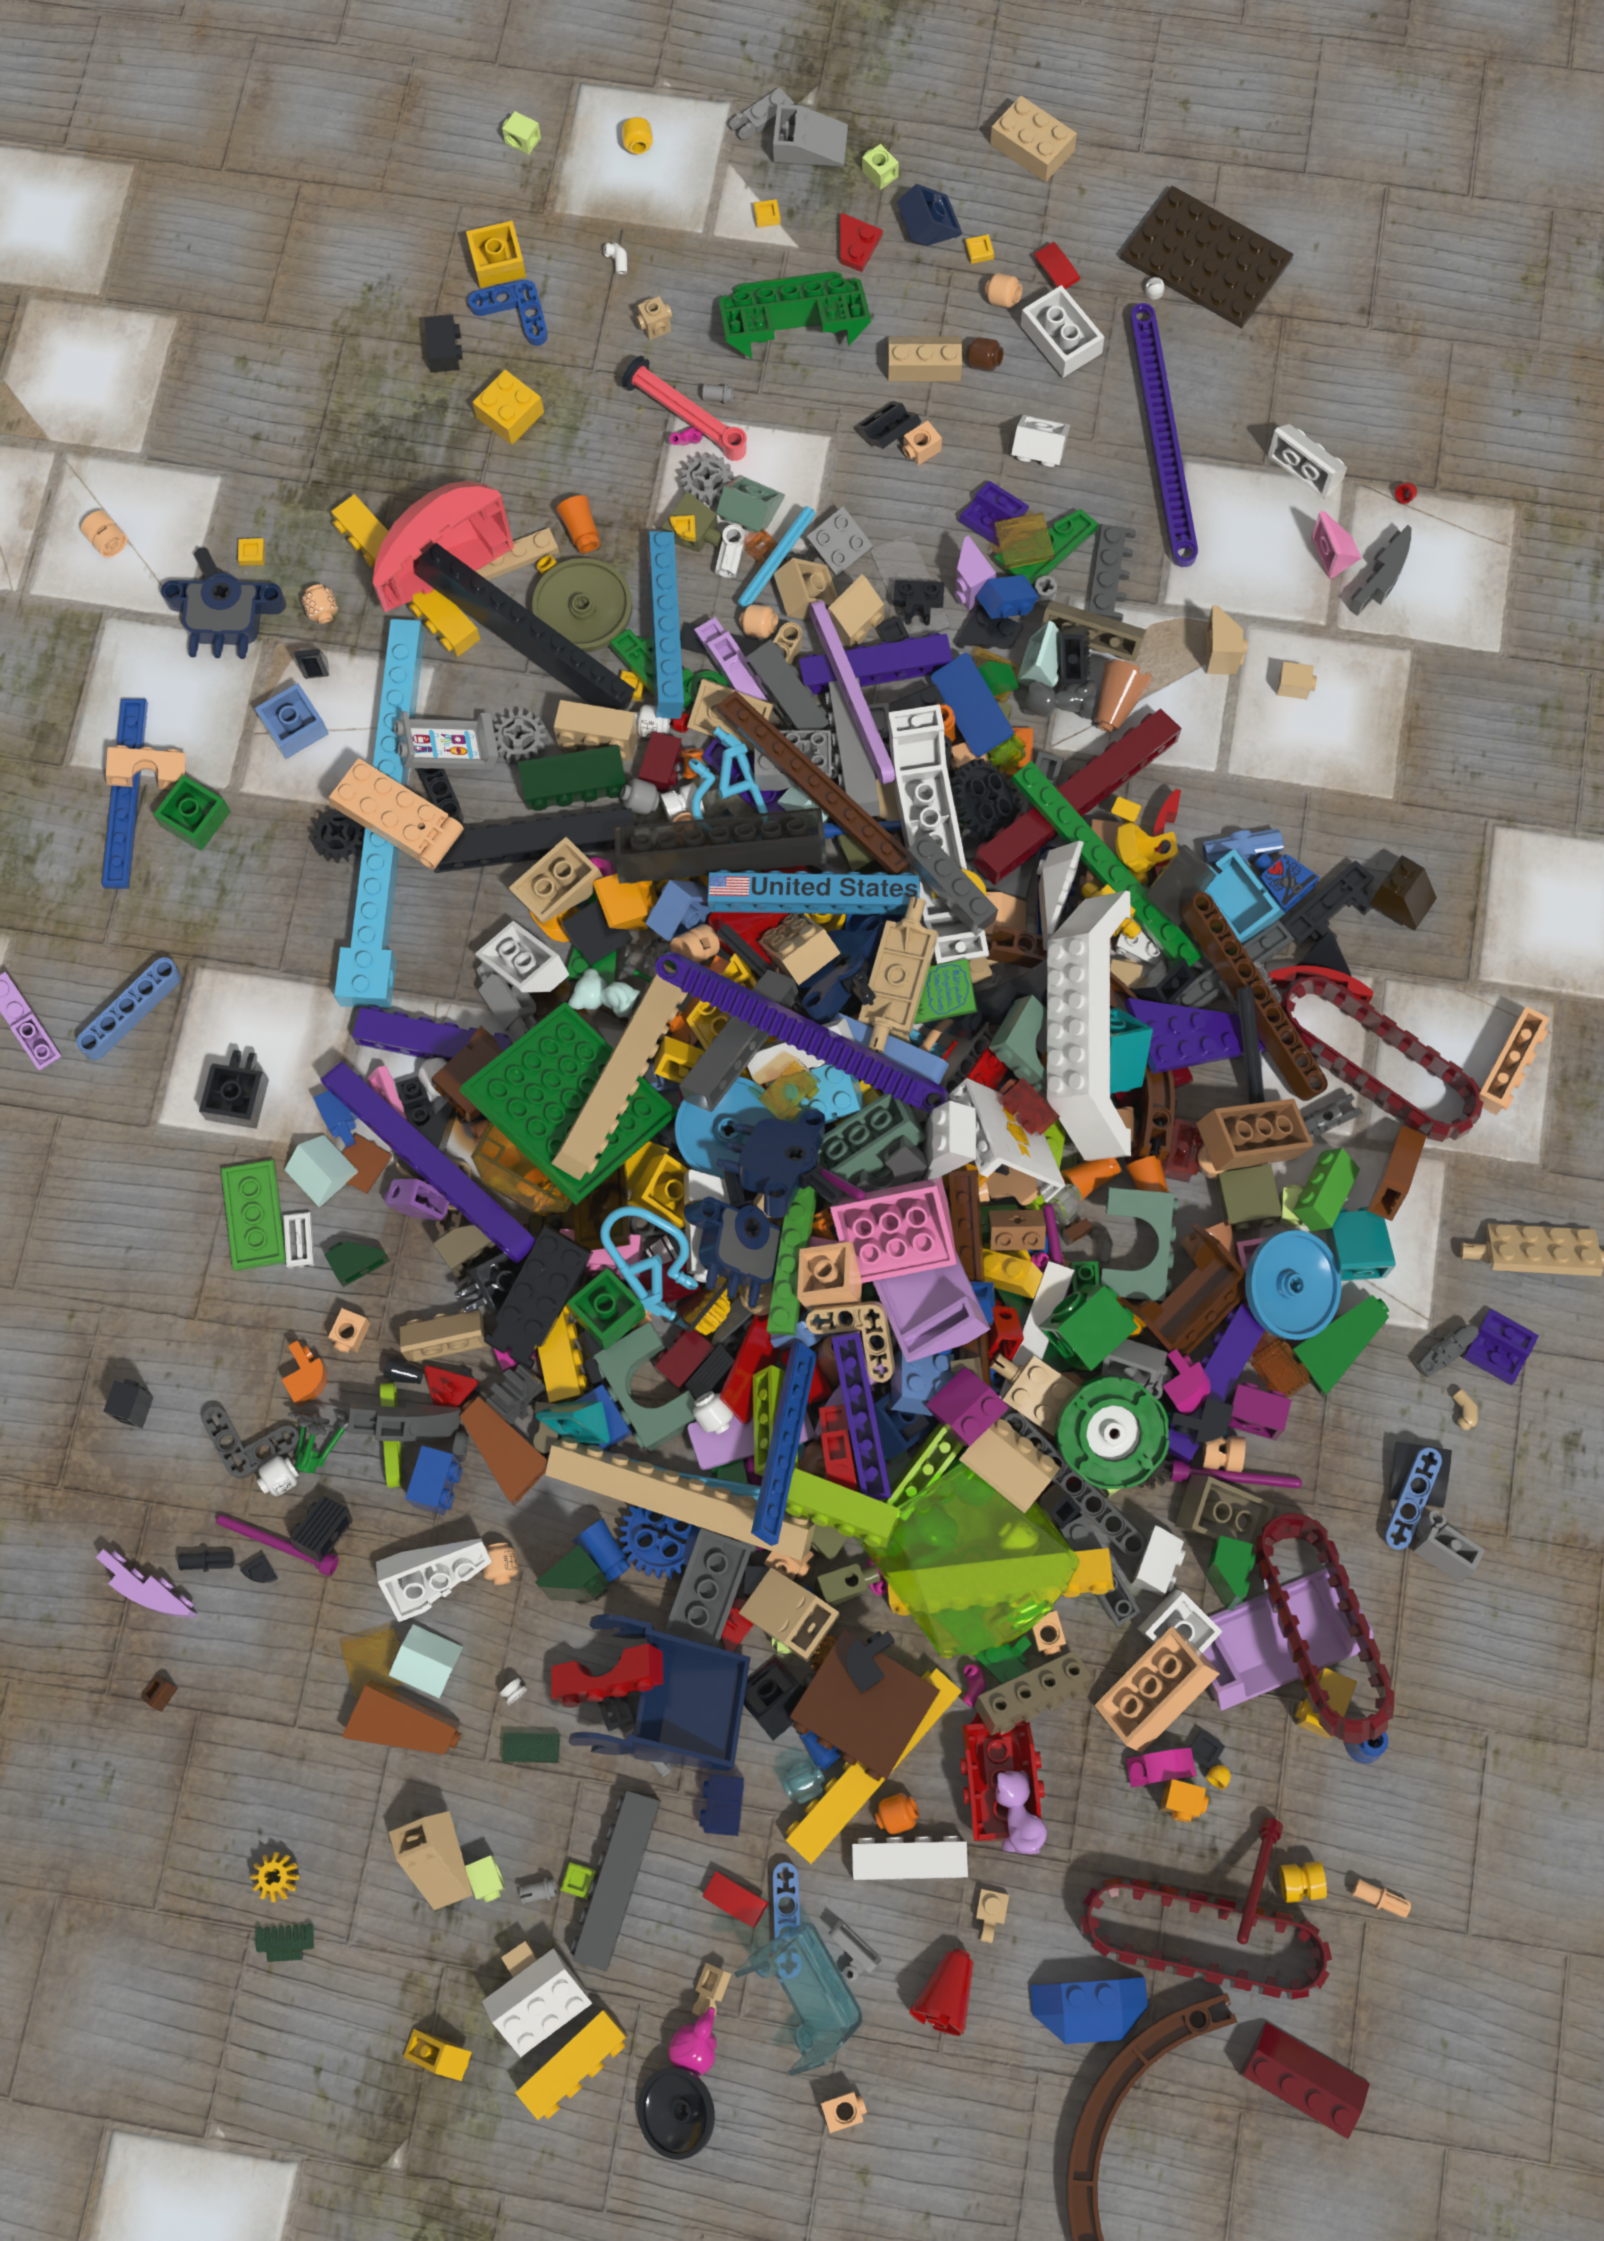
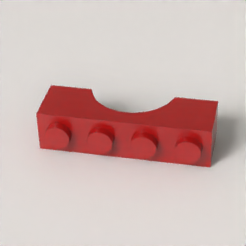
(637, 1670)

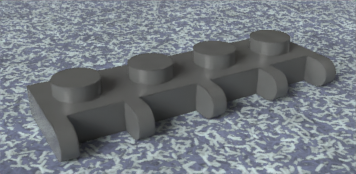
(1108, 571)

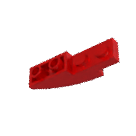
(838, 1447)

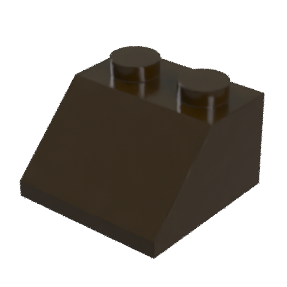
(1405, 893)

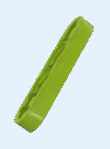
(392, 1449)

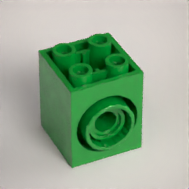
(1088, 1326)

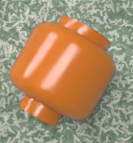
(897, 1813)

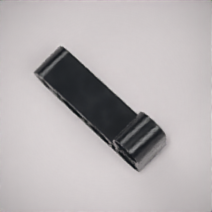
(447, 801)

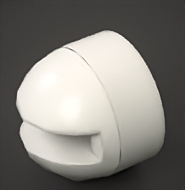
(1154, 288)

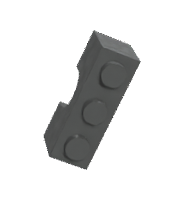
(905, 1164)

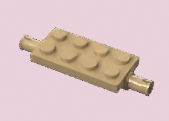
(899, 975)
(1538, 1250)
(1035, 1389)

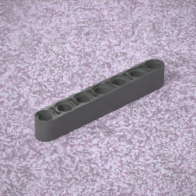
(1086, 1490)

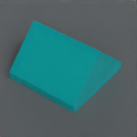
(577, 1420)

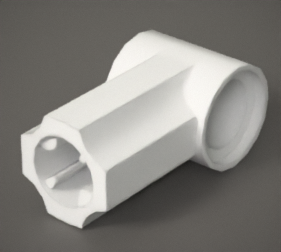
(730, 552)

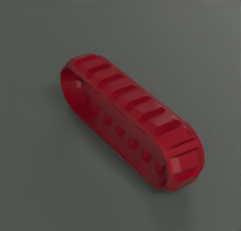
(1401, 1040)
(1303, 1527)
(1306, 1931)

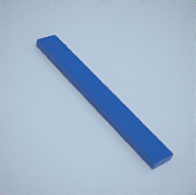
(124, 800)
(784, 1444)

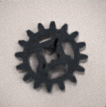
(333, 844)

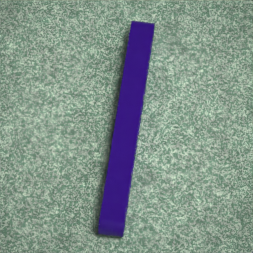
(429, 1162)

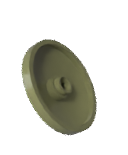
(584, 602)

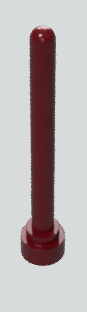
(1270, 1831)

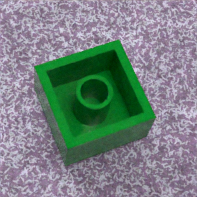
(192, 813)
(606, 1309)

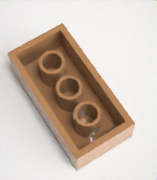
(1254, 1134)

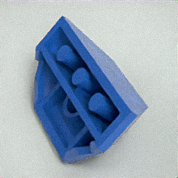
(1090, 2008)

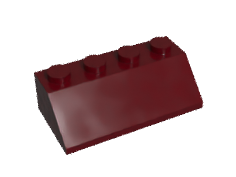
(1306, 2080)

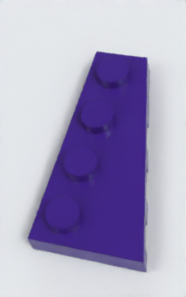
(713, 758)

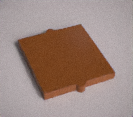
(368, 1161)

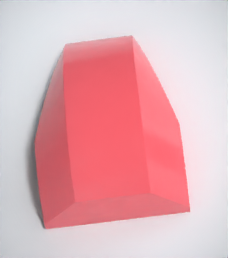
(460, 517)

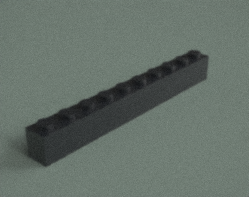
(523, 629)

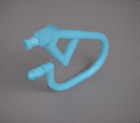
(735, 750)
(650, 1299)

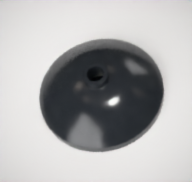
(664, 2115)

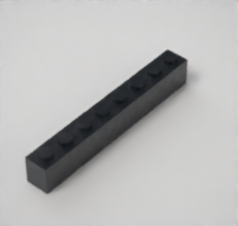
(533, 839)

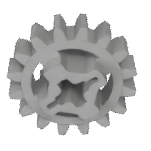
(695, 478)
(529, 742)

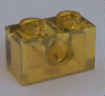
(775, 1096)

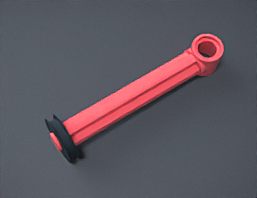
(639, 376)

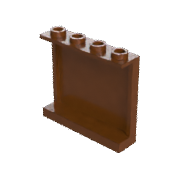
(866, 1726)

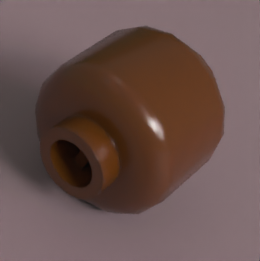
(984, 354)

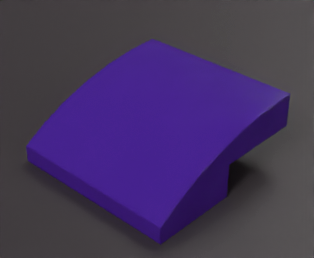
(991, 506)
(1501, 1347)

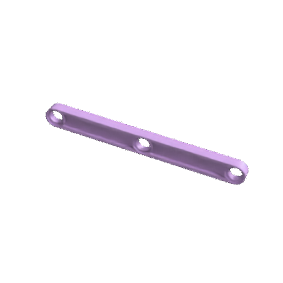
(852, 692)

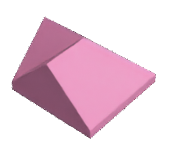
(1334, 545)

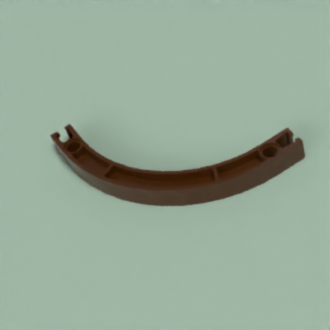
(1157, 1088)
(1106, 2098)

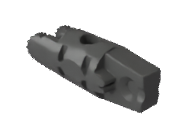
(1318, 1125)
(1447, 1350)

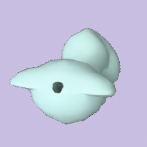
(592, 992)

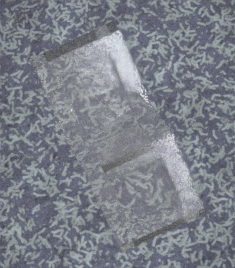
(1067, 1204)

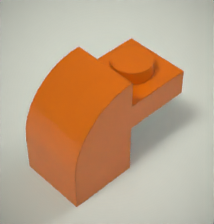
(307, 1381)

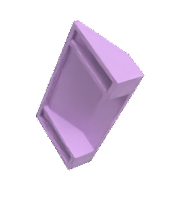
(932, 1310)
(1252, 1648)

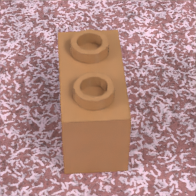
(1016, 1230)

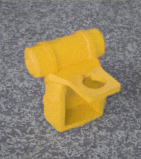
(1138, 852)

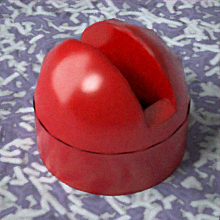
(1401, 491)
(680, 725)

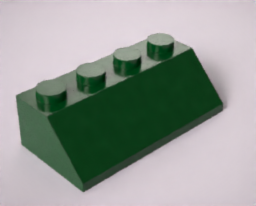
(572, 777)
(574, 1579)

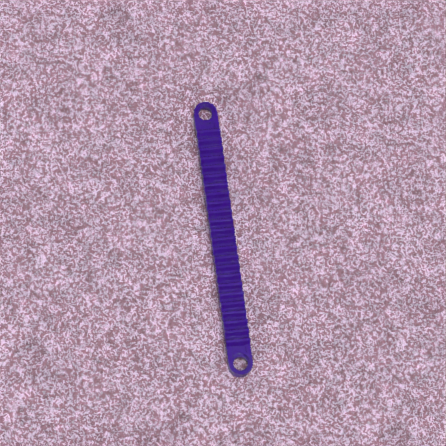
(1163, 435)
(800, 1032)

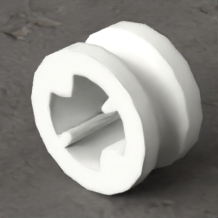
(513, 1691)

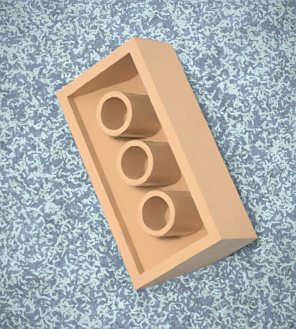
(1156, 1690)

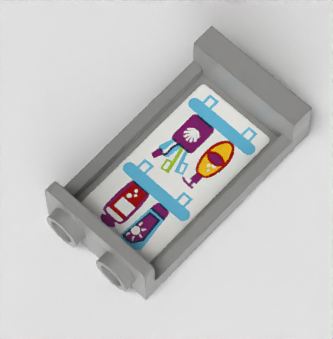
(446, 743)

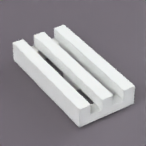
(300, 1262)

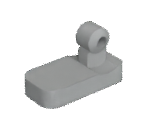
(863, 1956)

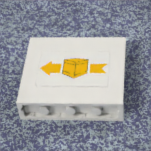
(1005, 1142)

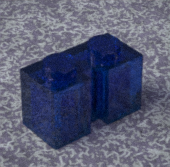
(723, 1805)

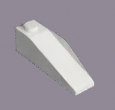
(1055, 884)
(423, 1575)

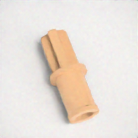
(1381, 1898)

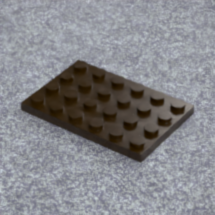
(1207, 256)

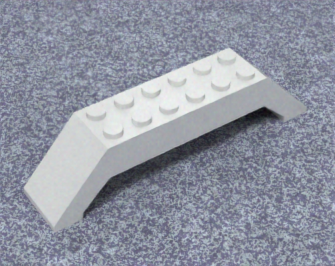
(928, 807)
(1081, 1027)

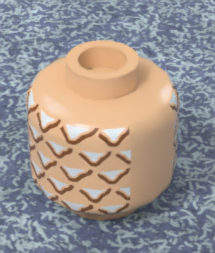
(319, 603)

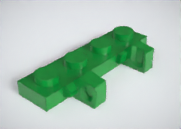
(638, 658)
(1005, 1661)

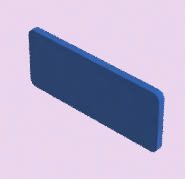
(973, 705)

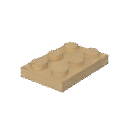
(706, 717)

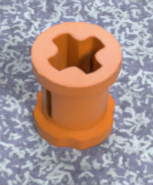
(688, 754)

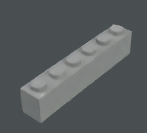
(856, 766)

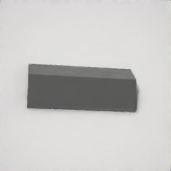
(708, 1588)

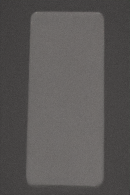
(902, 561)

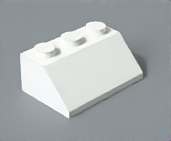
(1306, 460)
(523, 960)

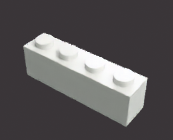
(777, 1056)
(909, 1860)

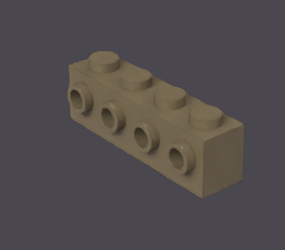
(1105, 633)
(1033, 1693)

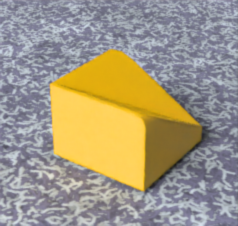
(1126, 810)

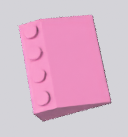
(898, 1229)

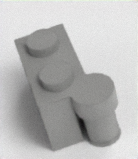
(1139, 1364)
(1448, 1548)

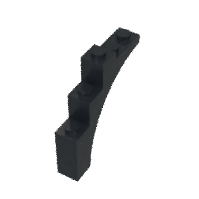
(995, 1003)

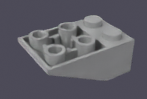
(808, 137)
(812, 743)

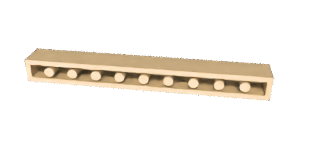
(619, 1078)
(672, 1495)

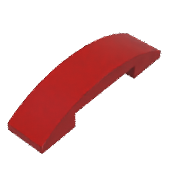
(1167, 814)
(1286, 975)

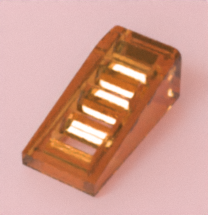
(757, 555)

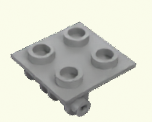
(839, 541)

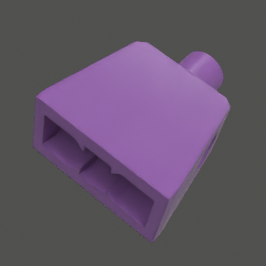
(406, 1197)

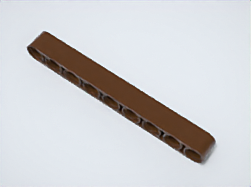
(1238, 971)

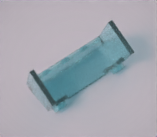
(814, 1989)

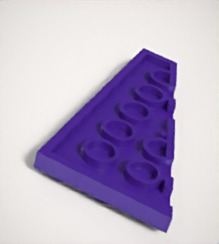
(1188, 1035)

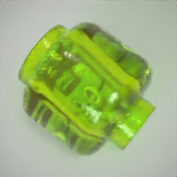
(1008, 753)

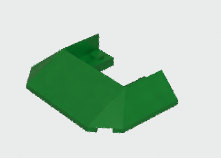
(793, 302)

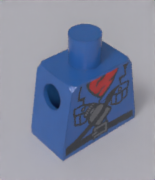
(1286, 880)

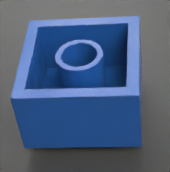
(434, 1480)

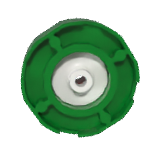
(1138, 1438)

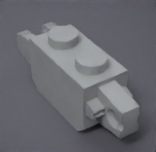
(509, 1005)

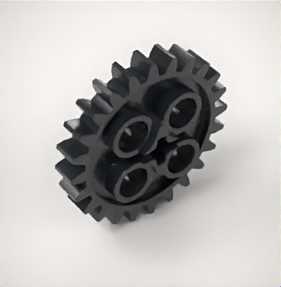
(984, 798)

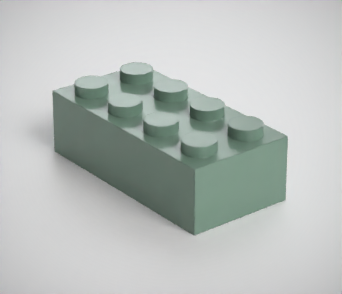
(866, 1135)

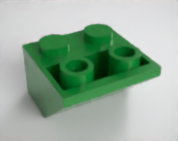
(1228, 1569)

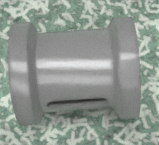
(1047, 584)

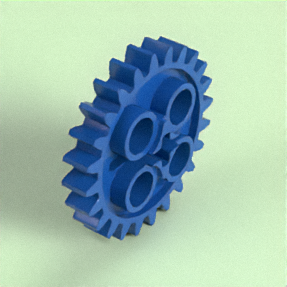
(653, 1556)

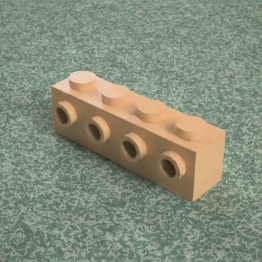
(1511, 1060)

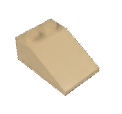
(557, 881)

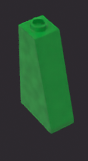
(1340, 1343)

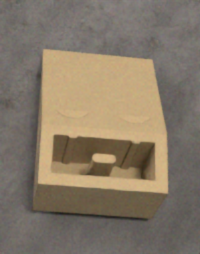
(799, 946)
(789, 1614)
(432, 1859)

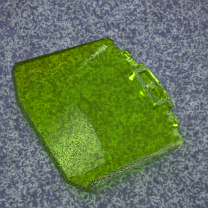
(973, 1564)

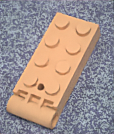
(395, 814)

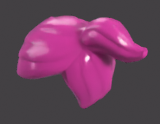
(694, 2045)

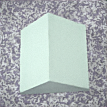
(319, 1169)
(425, 1661)

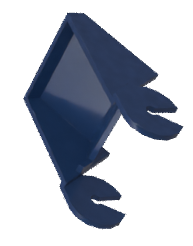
(688, 1717)

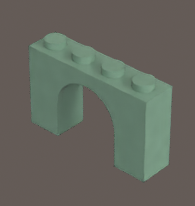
(1017, 1042)
(1157, 1209)
(619, 1365)

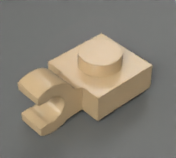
(991, 1909)
(711, 1988)

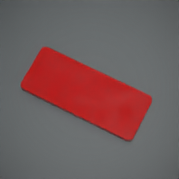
(752, 1357)

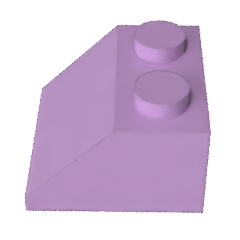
(971, 575)

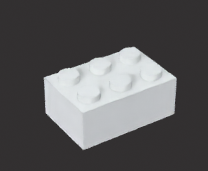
(1062, 331)
(536, 2002)

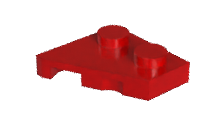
(857, 241)

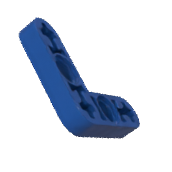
(516, 300)

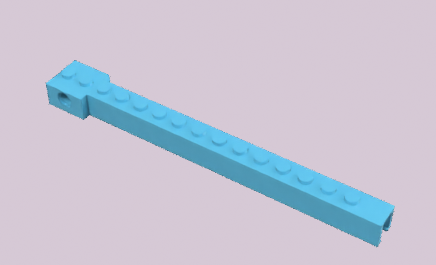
(368, 967)

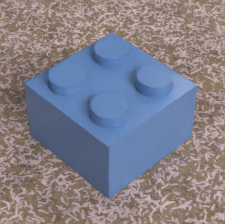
(291, 721)
(679, 909)
(918, 1381)

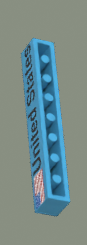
(664, 625)
(812, 892)

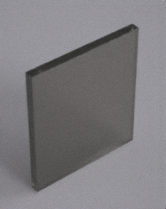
(695, 1306)

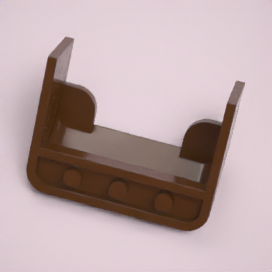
(1198, 1301)

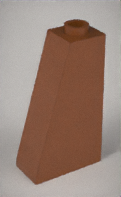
(1397, 1173)
(508, 1455)
(400, 1722)

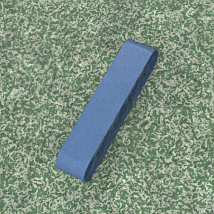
(126, 1021)
(900, 1051)

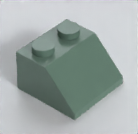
(749, 503)

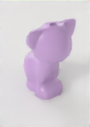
(1026, 1831)

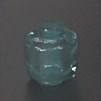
(803, 1782)

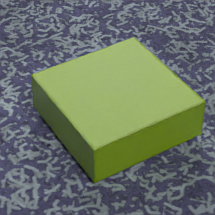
(578, 1880)

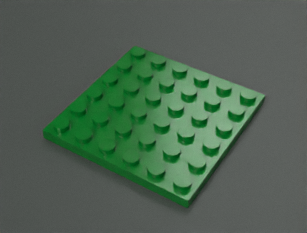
(540, 1088)

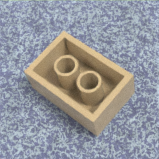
(1033, 138)
(593, 727)

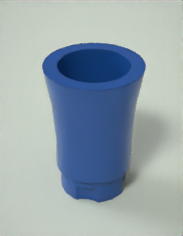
(603, 1550)
(1364, 1753)

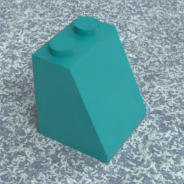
(1128, 1050)
(1361, 1245)

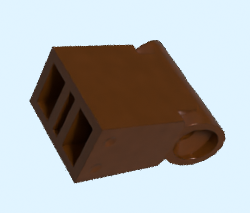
(462, 1067)

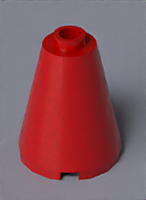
(946, 1994)

